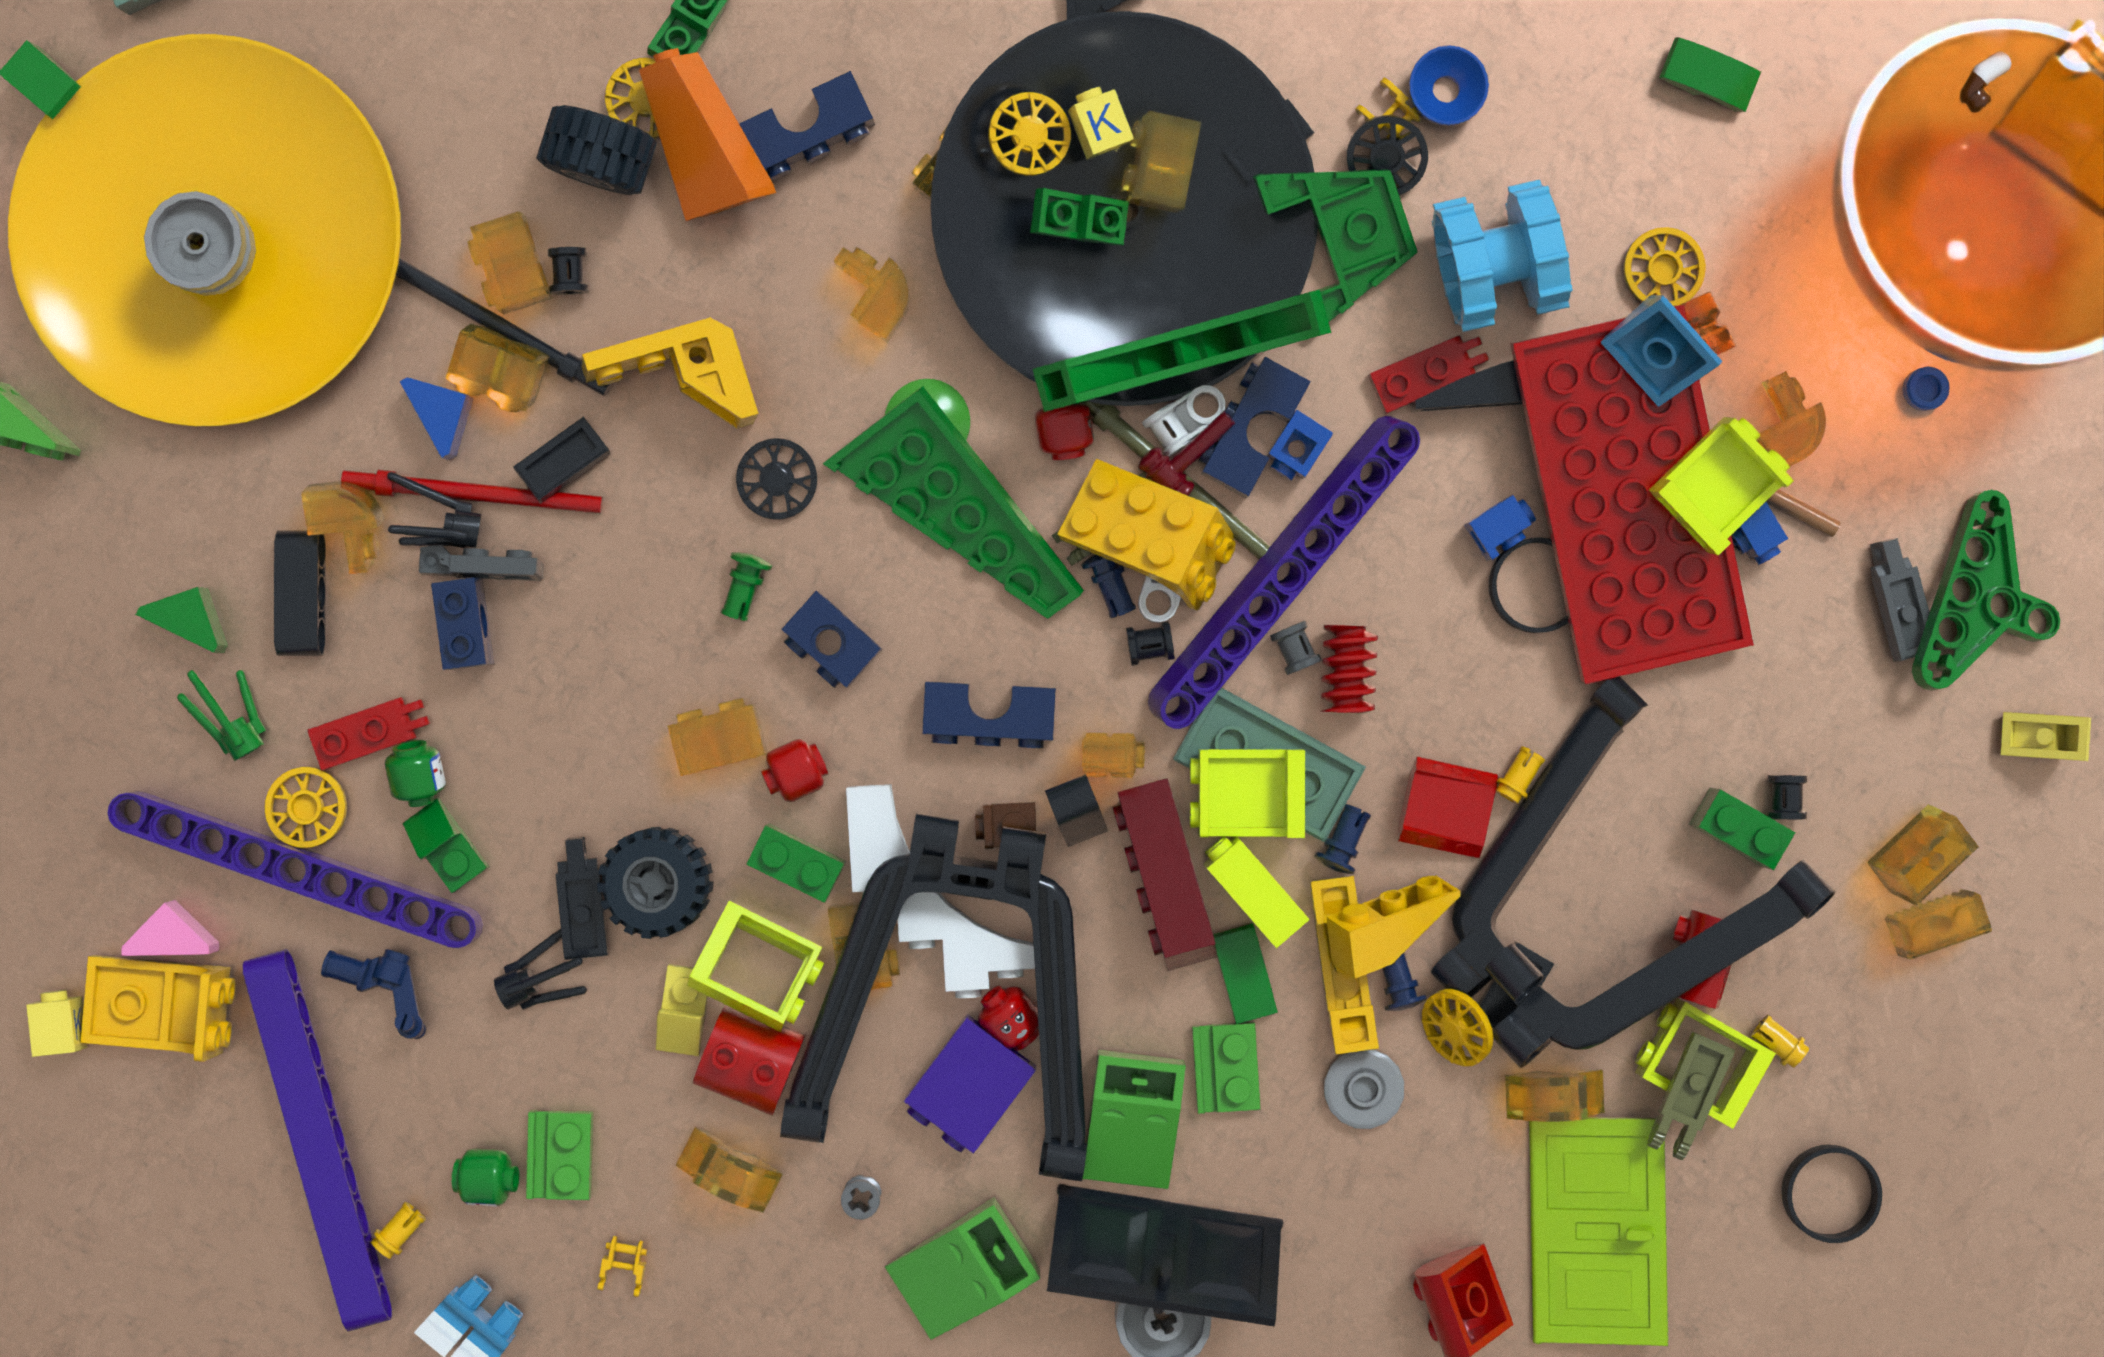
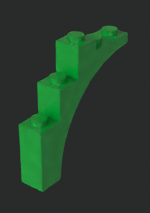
(1181, 351)

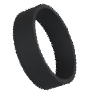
(1494, 595)
(1871, 1213)

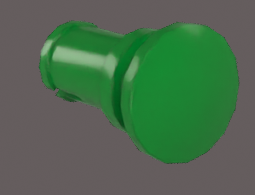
(744, 584)

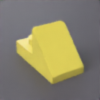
(2045, 736)
(681, 1015)

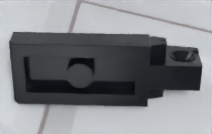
(579, 903)

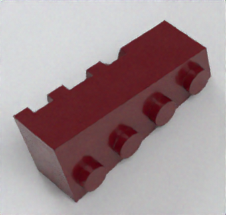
(1166, 873)

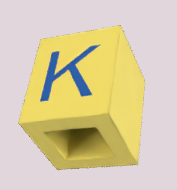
(1099, 122)
(55, 1024)

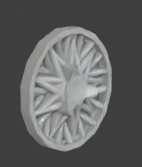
(1364, 1088)

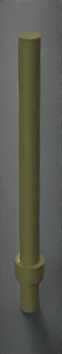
(1107, 418)

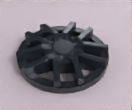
(1388, 152)

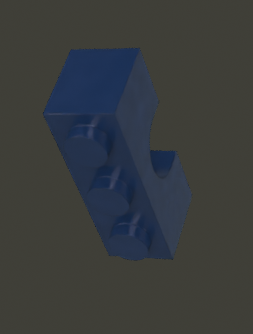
(840, 118)
(1269, 391)
(950, 715)

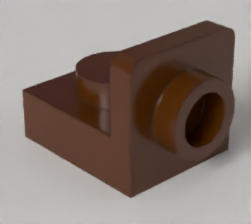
(995, 816)

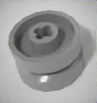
(174, 250)
(1150, 1337)

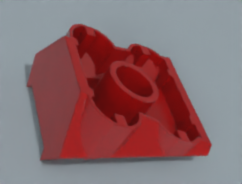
(1447, 807)

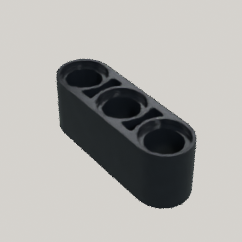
(299, 593)
(1076, 810)

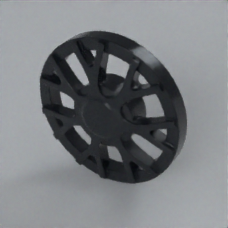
(776, 479)

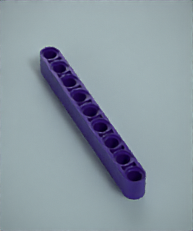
(1303, 564)
(275, 864)
(317, 1140)

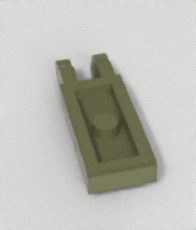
(1691, 1092)

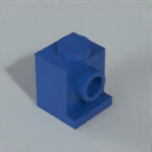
(1310, 435)
(1500, 526)
(1760, 535)

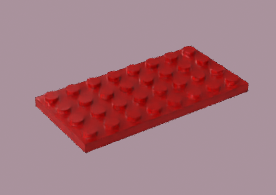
(1627, 569)

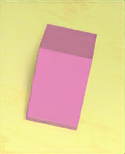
(170, 932)

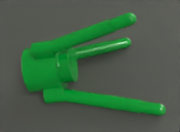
(236, 736)

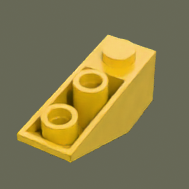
(1383, 928)

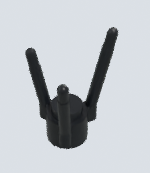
(458, 530)
(519, 985)

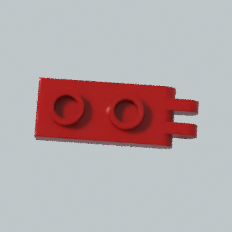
(1425, 372)
(365, 732)

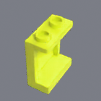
(1721, 483)
(1249, 793)

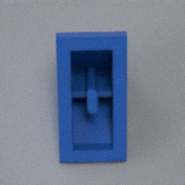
(441, 412)

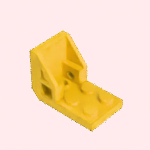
(715, 383)

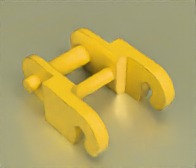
(1399, 102)
(638, 1267)

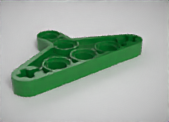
(1974, 619)

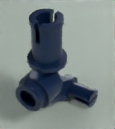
(385, 972)

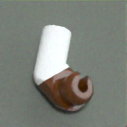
(1981, 75)

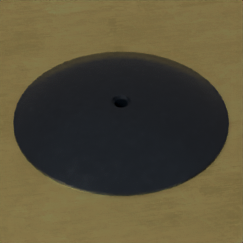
(1063, 297)

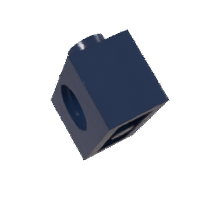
(462, 623)
(856, 647)

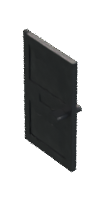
(1165, 1255)

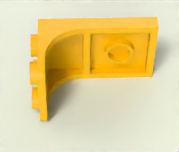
(1150, 531)
(157, 1005)

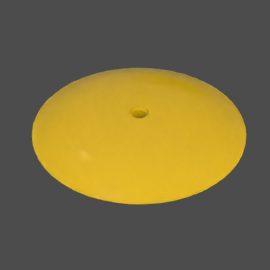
(256, 135)

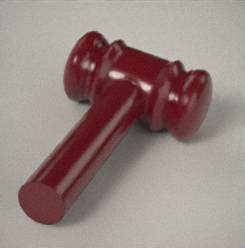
(1170, 472)

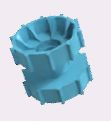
(1524, 251)

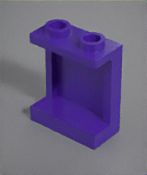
(969, 1086)

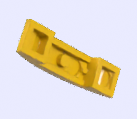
(1346, 998)

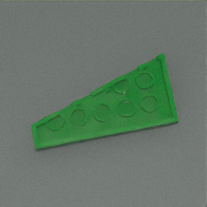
(945, 490)

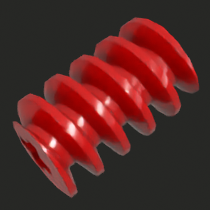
(1349, 669)

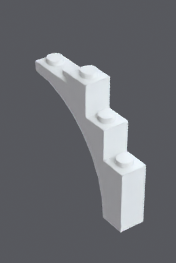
(927, 916)

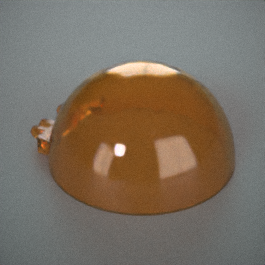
(1987, 222)

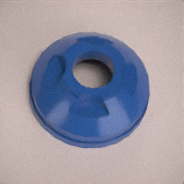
(1464, 70)

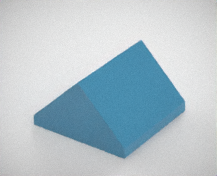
(1660, 349)

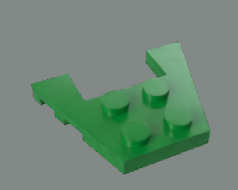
(1357, 221)

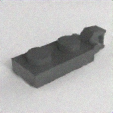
(477, 563)
(1899, 598)

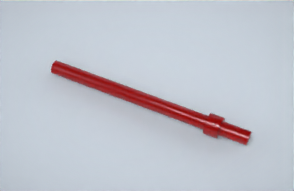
(475, 492)

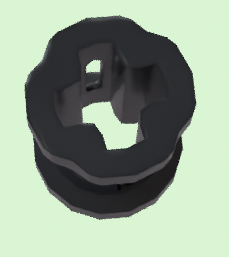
(574, 257)
(1150, 643)
(1787, 797)

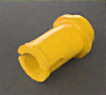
(1518, 776)
(1780, 1041)
(397, 1231)

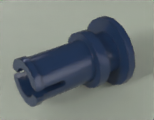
(1111, 584)
(1344, 840)
(1401, 986)

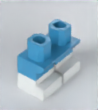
(462, 1310)

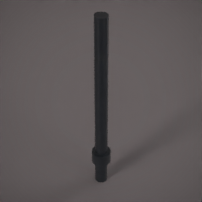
(567, 364)

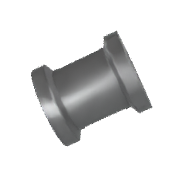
(859, 1210)

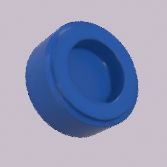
(1926, 388)

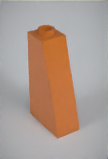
(701, 137)

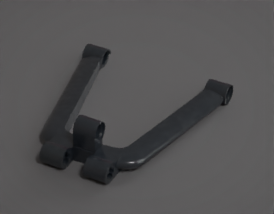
(935, 869)
(1540, 1015)

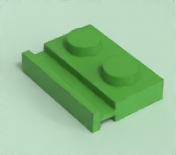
(1226, 1067)
(559, 1155)

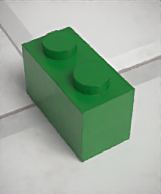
(1742, 828)
(796, 862)

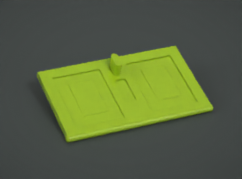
(1598, 1232)

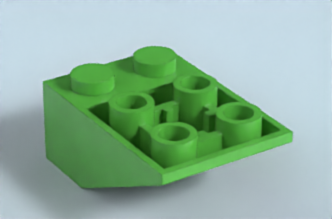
(24, 423)
(1134, 1119)
(964, 1269)

